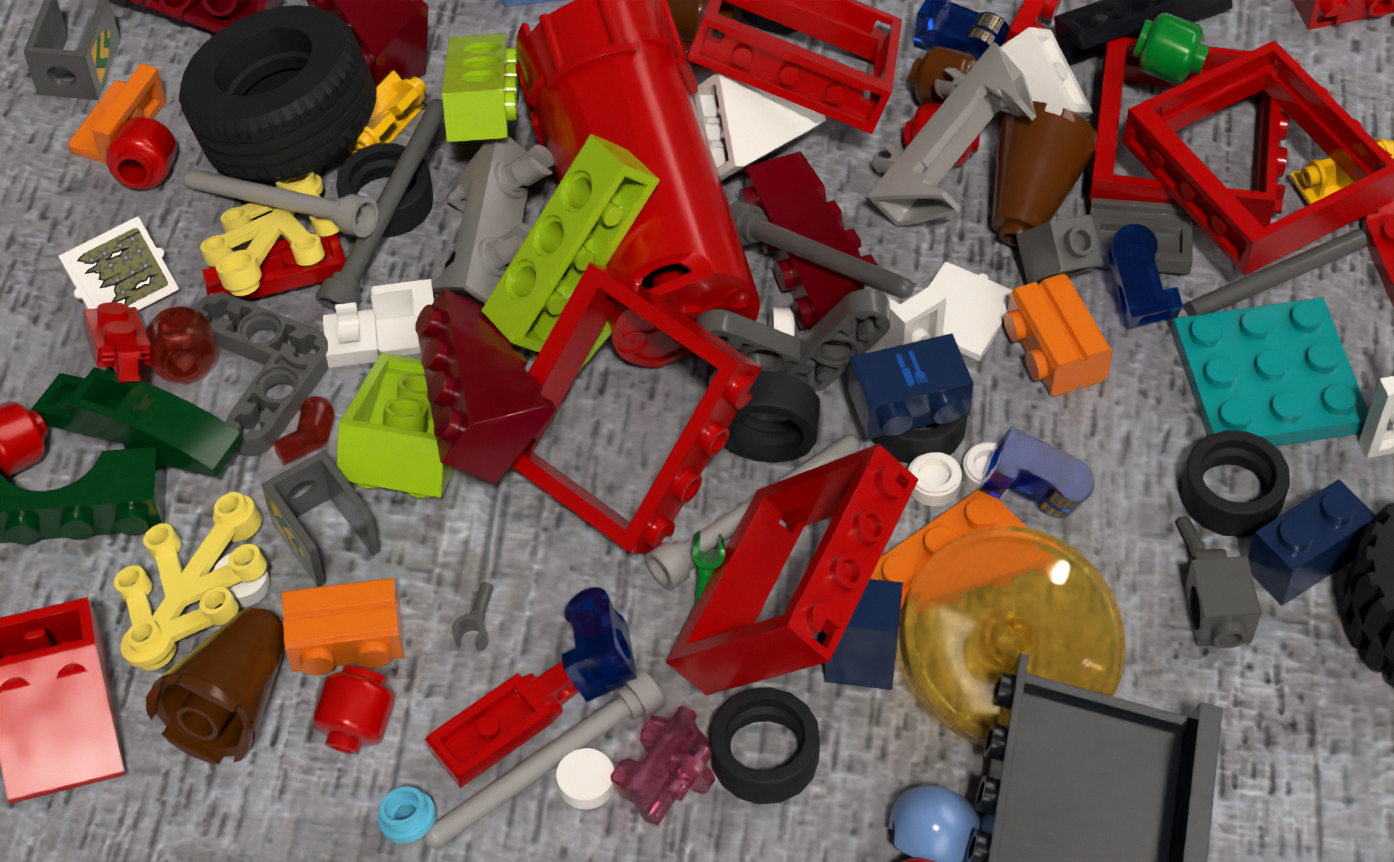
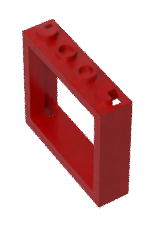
(1123, 67)
(798, 72)
(1210, 204)
(701, 439)
(722, 641)

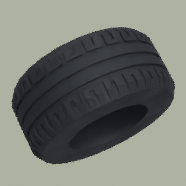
(278, 93)

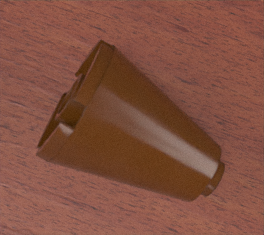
(1037, 167)
(221, 688)

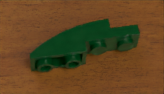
(139, 418)

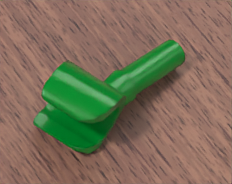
(706, 562)

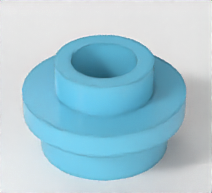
(406, 815)

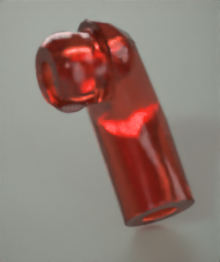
(311, 433)

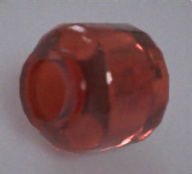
(181, 344)

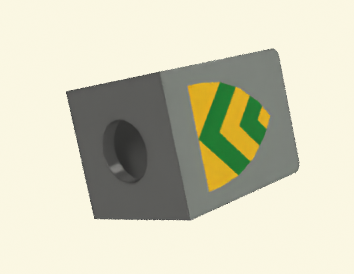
(89, 65)
(326, 485)

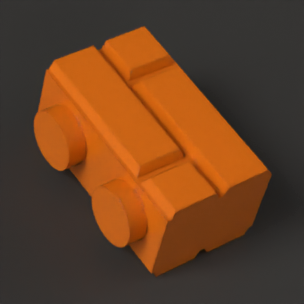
(1058, 335)
(342, 626)

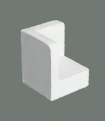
(396, 314)

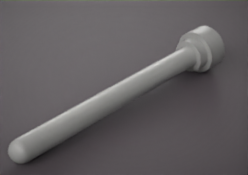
(351, 214)
(672, 562)
(635, 699)

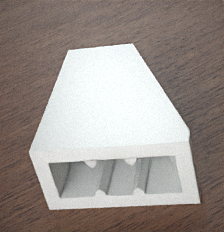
(747, 122)

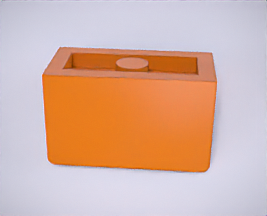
(138, 97)

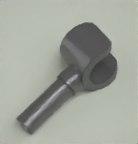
(1194, 542)
(475, 619)

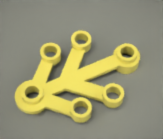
(241, 269)
(153, 637)

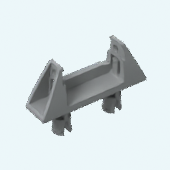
(911, 176)
(492, 215)

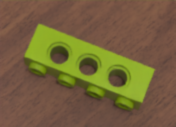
(479, 87)
(577, 227)

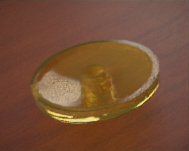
(1003, 597)

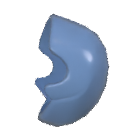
(933, 823)

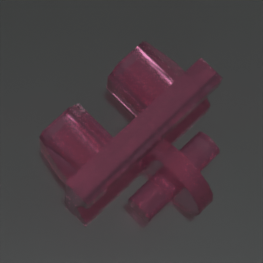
(671, 767)

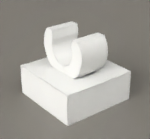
(350, 336)

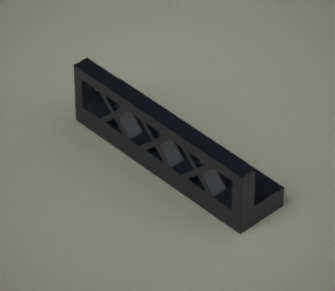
(1087, 29)

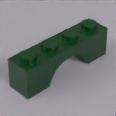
(115, 496)

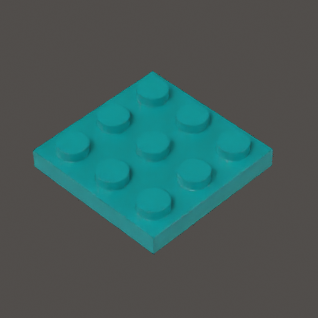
(1271, 372)

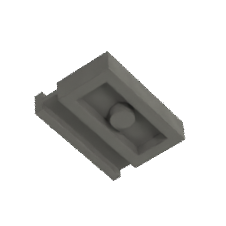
(1167, 221)

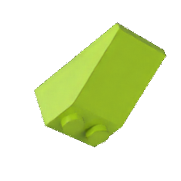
(389, 432)

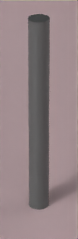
(1277, 274)

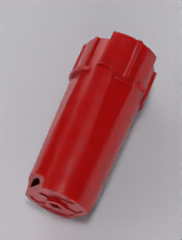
(628, 80)

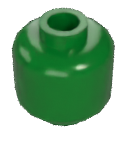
(1170, 48)

